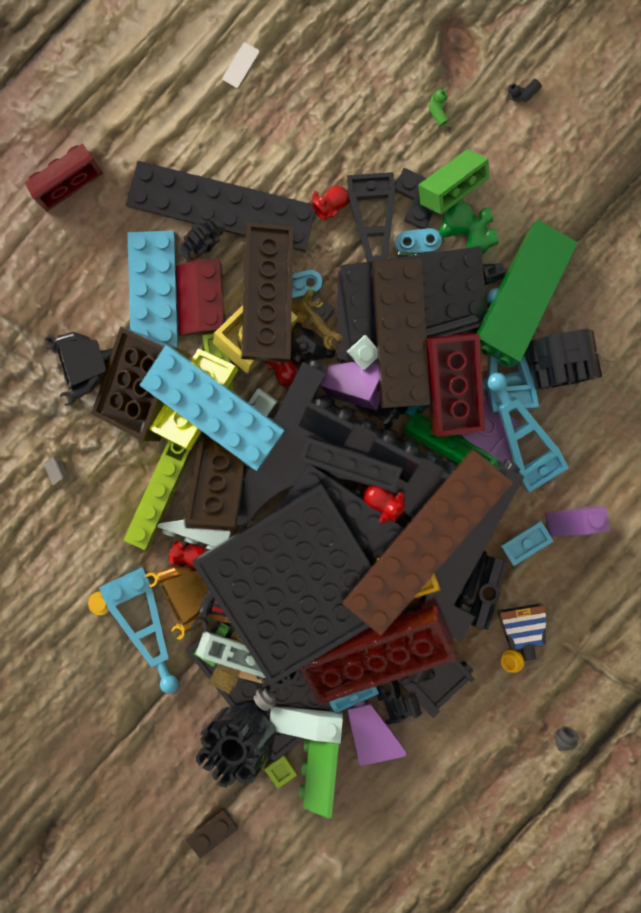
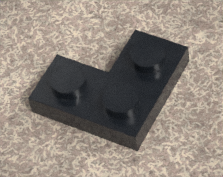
(408, 186)

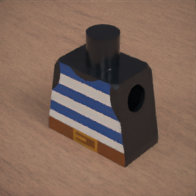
(524, 628)

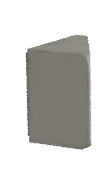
(56, 470)

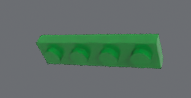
(450, 446)

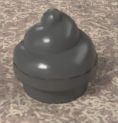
(566, 738)

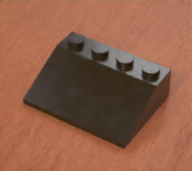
(120, 396)

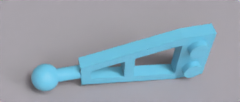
(524, 393)
(543, 467)
(125, 589)

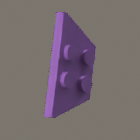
(493, 438)

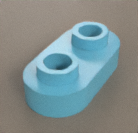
(418, 241)
(299, 283)

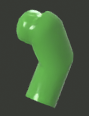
(436, 107)

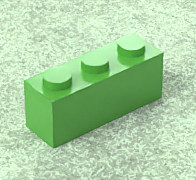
(454, 181)

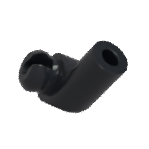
(519, 93)

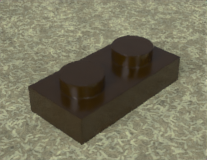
(212, 833)

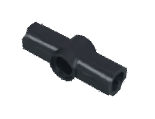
(491, 577)

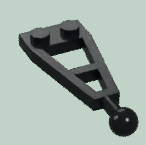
(366, 188)

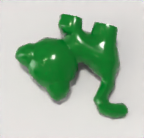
(462, 220)

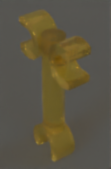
(306, 309)

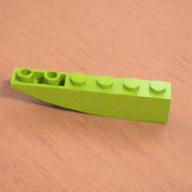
(157, 496)

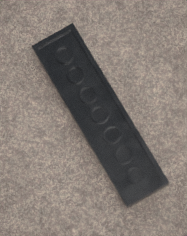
(201, 198)

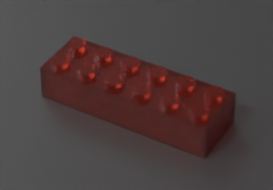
(371, 659)

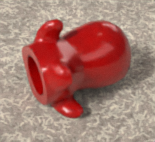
(332, 201)
(284, 372)
(385, 502)
(184, 554)

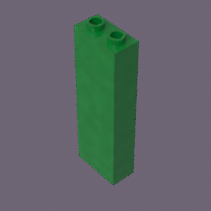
(525, 293)

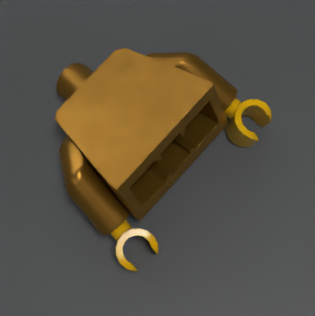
(184, 594)

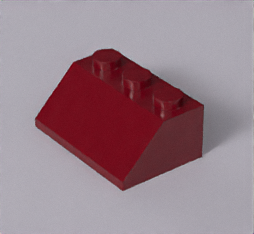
(63, 177)
(200, 297)

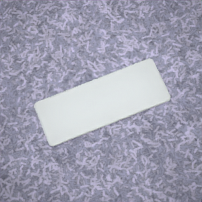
(240, 65)

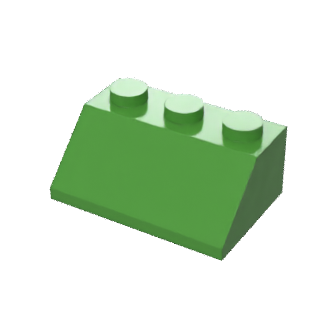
(320, 776)

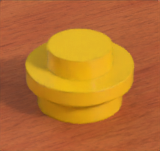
(97, 604)
(512, 661)

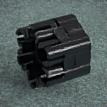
(564, 359)
(237, 743)

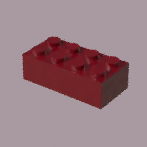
(455, 384)

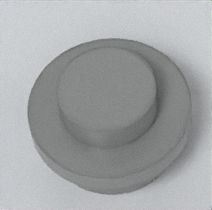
(265, 699)

